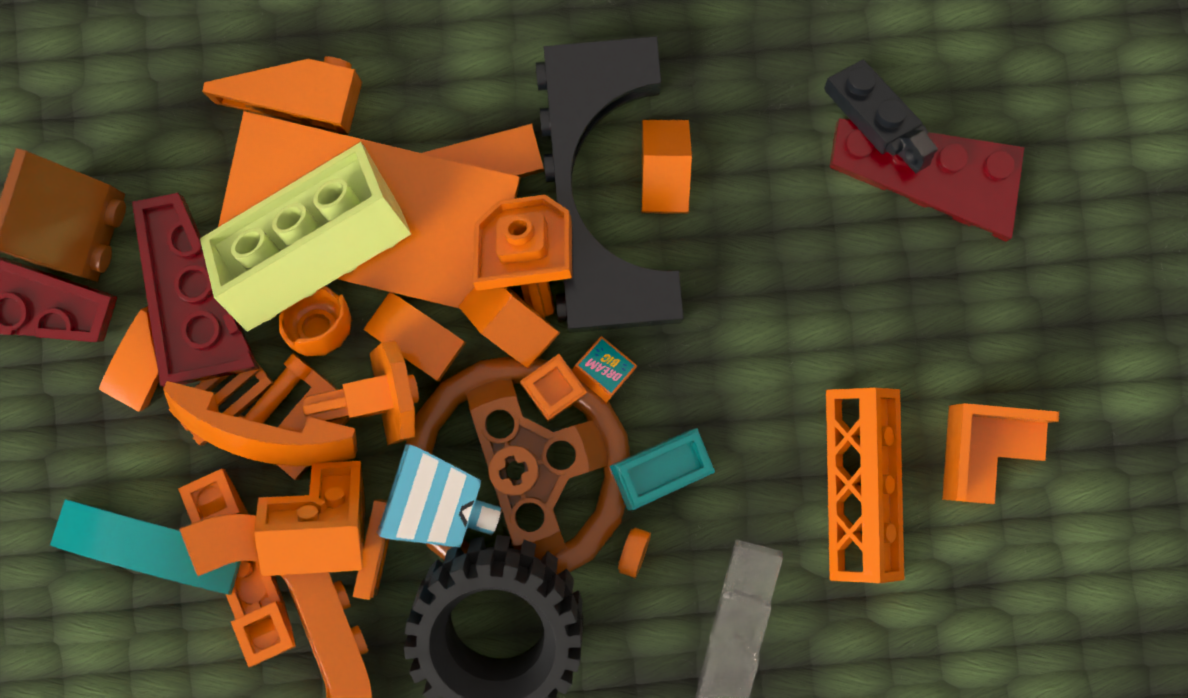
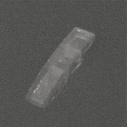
(740, 622)

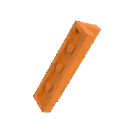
(879, 490)

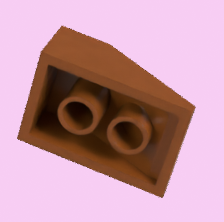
(58, 216)

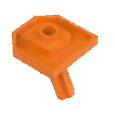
(524, 245)
(387, 393)

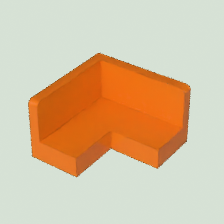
(982, 435)
(316, 529)

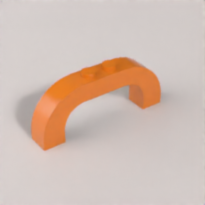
(316, 598)

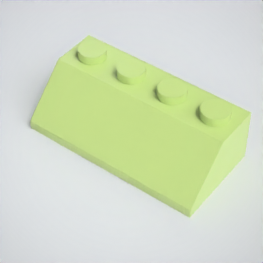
(302, 238)

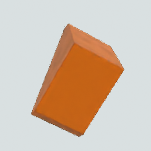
(666, 166)
(509, 323)

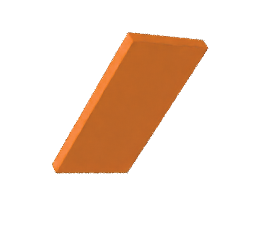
(434, 193)

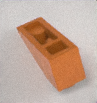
(297, 92)

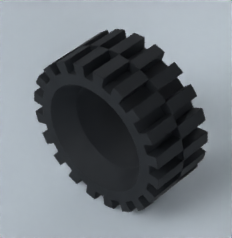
(462, 673)

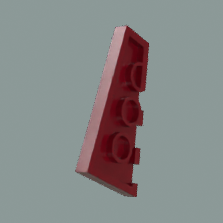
(966, 178)
(51, 305)
(189, 327)

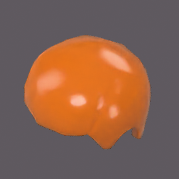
(316, 323)

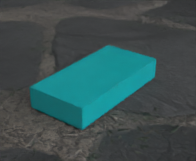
(662, 469)

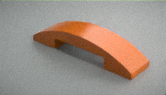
(317, 443)
(256, 599)

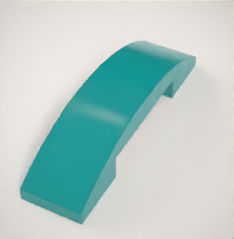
(134, 546)

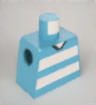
(434, 502)

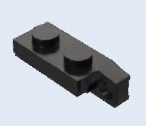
(881, 115)

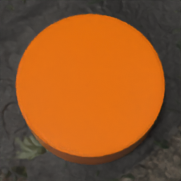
(634, 552)

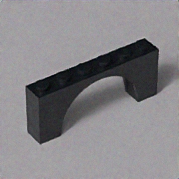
(582, 89)

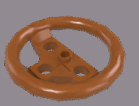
(597, 444)

